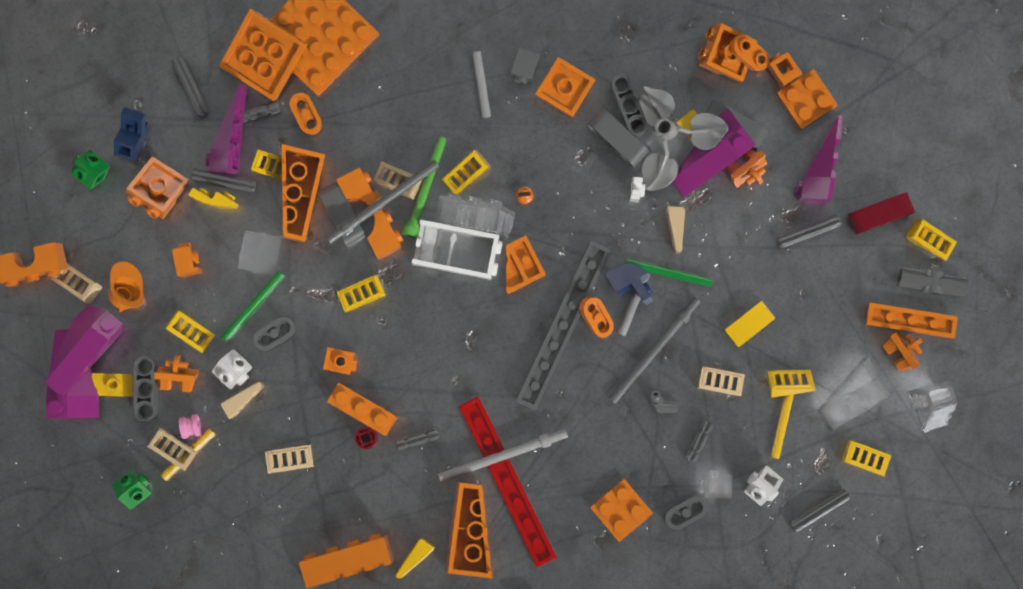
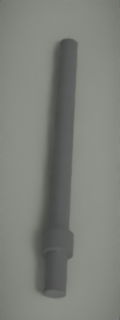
(347, 226)
(682, 317)

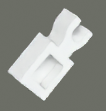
(637, 189)

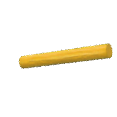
(782, 424)
(197, 445)

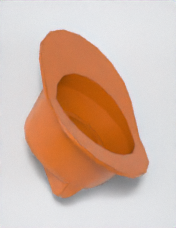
(125, 286)

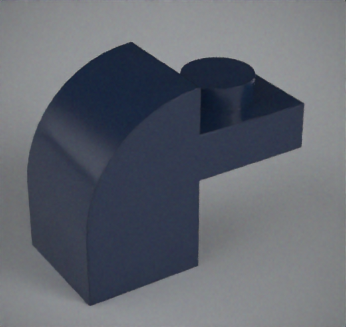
(131, 134)
(630, 276)

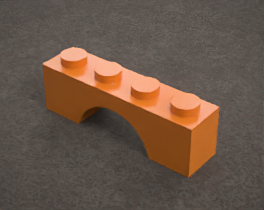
(356, 188)

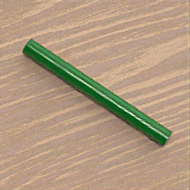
(673, 273)
(252, 306)

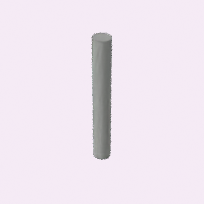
(481, 84)
(629, 313)

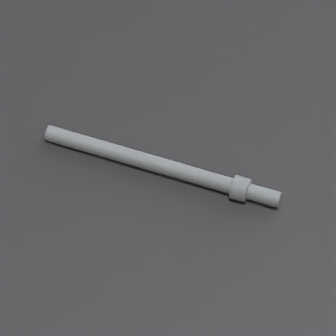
(544, 440)

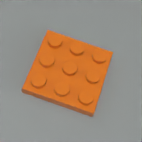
(263, 54)

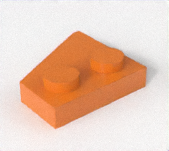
(521, 265)

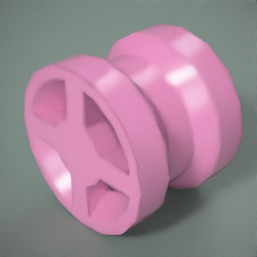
(190, 426)

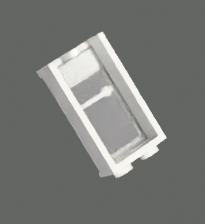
(457, 250)

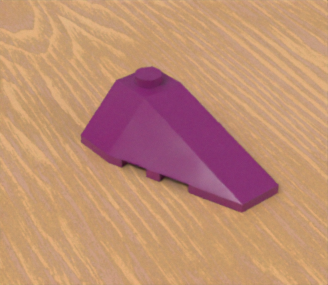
(226, 148)
(704, 164)
(819, 178)
(84, 344)
(80, 400)

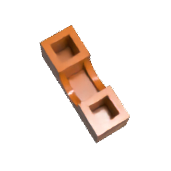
(48, 261)
(362, 409)

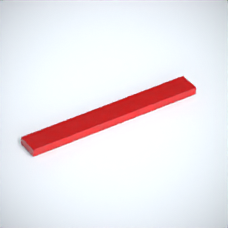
(508, 483)

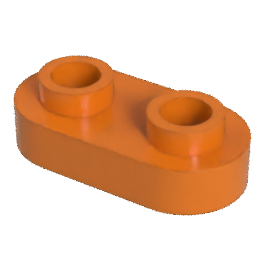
(751, 53)
(305, 114)
(595, 315)

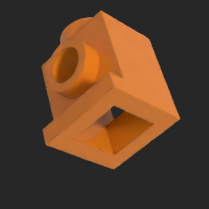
(786, 61)
(186, 260)
(331, 361)

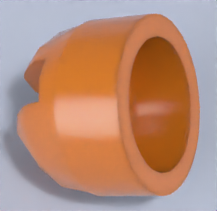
(524, 199)

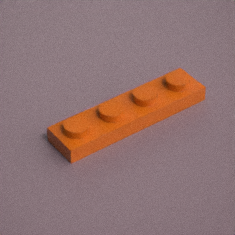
(911, 320)

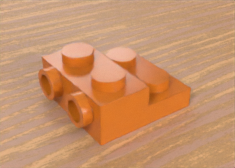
(717, 53)
(156, 188)

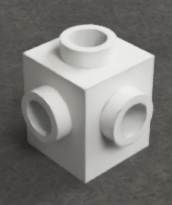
(232, 369)
(763, 485)

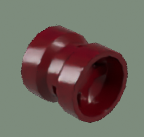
(366, 438)

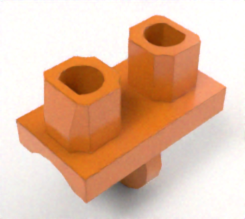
(750, 171)
(908, 359)
(176, 371)

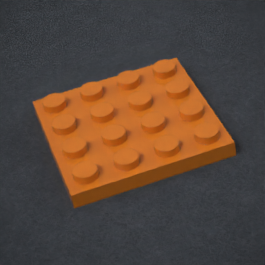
(333, 38)

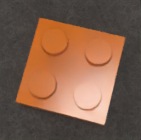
(565, 87)
(806, 99)
(621, 510)

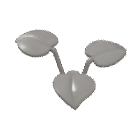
(706, 133)

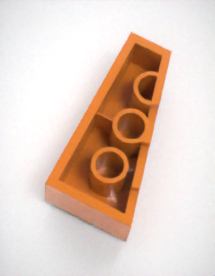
(300, 182)
(468, 539)
(346, 561)

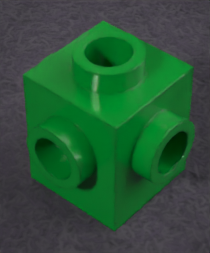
(89, 169)
(132, 488)

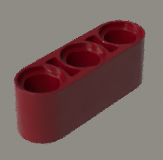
(881, 213)

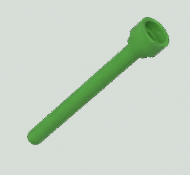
(411, 228)

